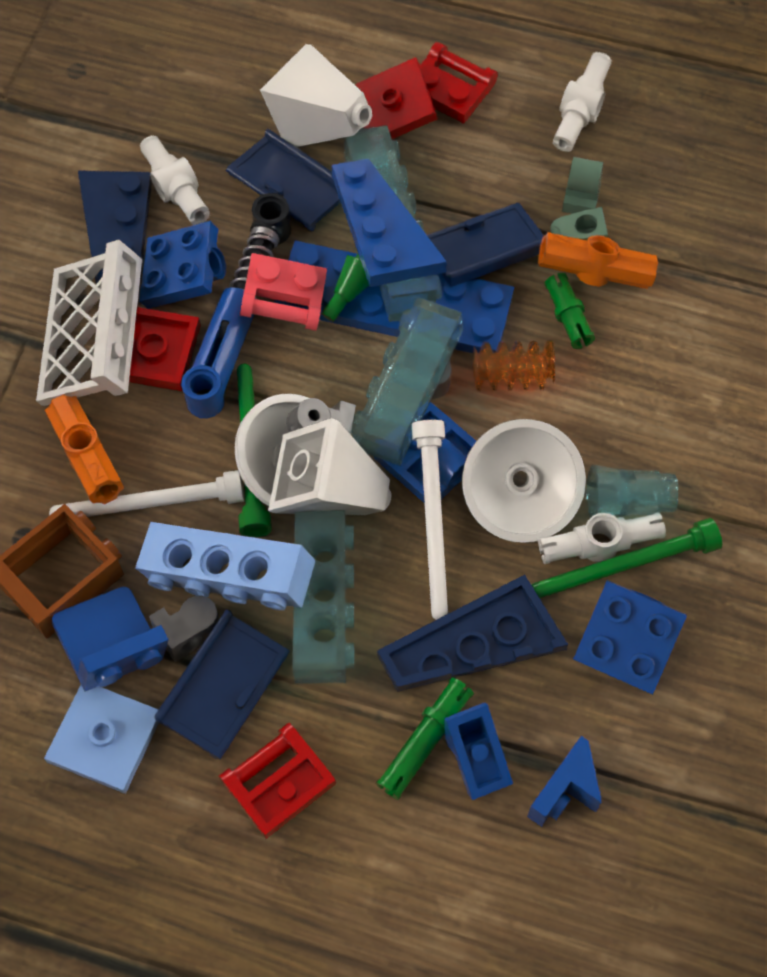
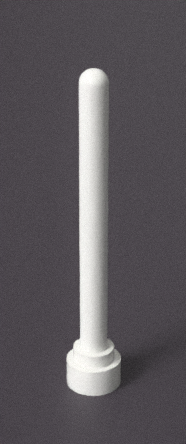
(428, 437)
(227, 487)

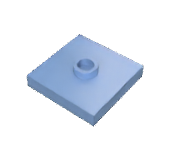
(103, 737)

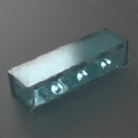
(407, 379)

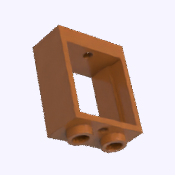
(41, 541)

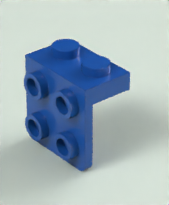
(108, 638)

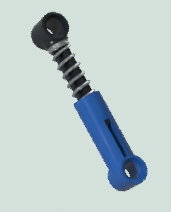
(227, 328)

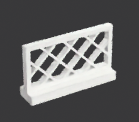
(112, 323)

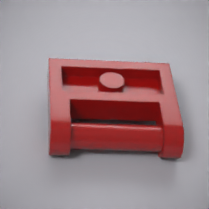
(450, 93)
(287, 789)

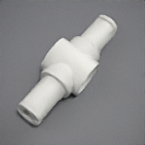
(582, 101)
(174, 180)
(620, 531)

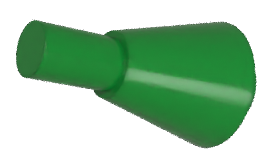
(349, 285)

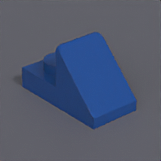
(477, 750)
(576, 777)

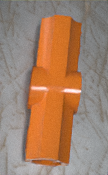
(597, 260)
(84, 449)

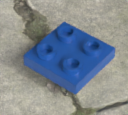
(181, 265)
(450, 457)
(630, 636)

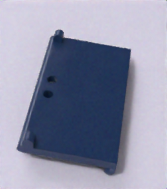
(284, 169)
(488, 245)
(219, 677)

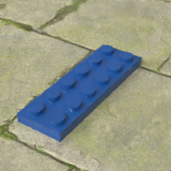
(482, 302)

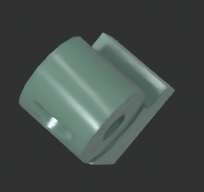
(583, 185)
(581, 224)

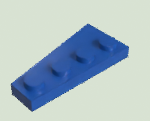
(383, 229)

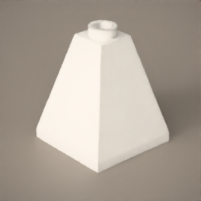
(314, 100)
(327, 471)

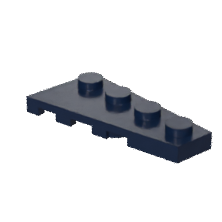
(115, 210)
(479, 636)

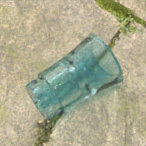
(630, 491)

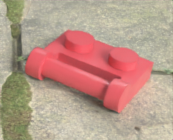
(284, 282)

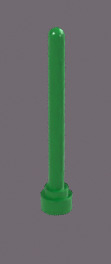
(254, 518)
(702, 537)

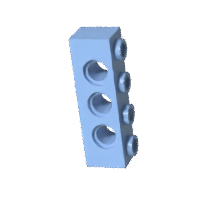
(169, 547)

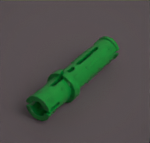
(424, 738)

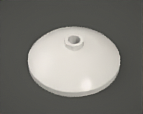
(260, 442)
(552, 485)

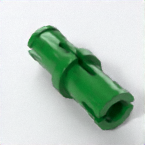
(569, 311)

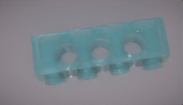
(314, 659)

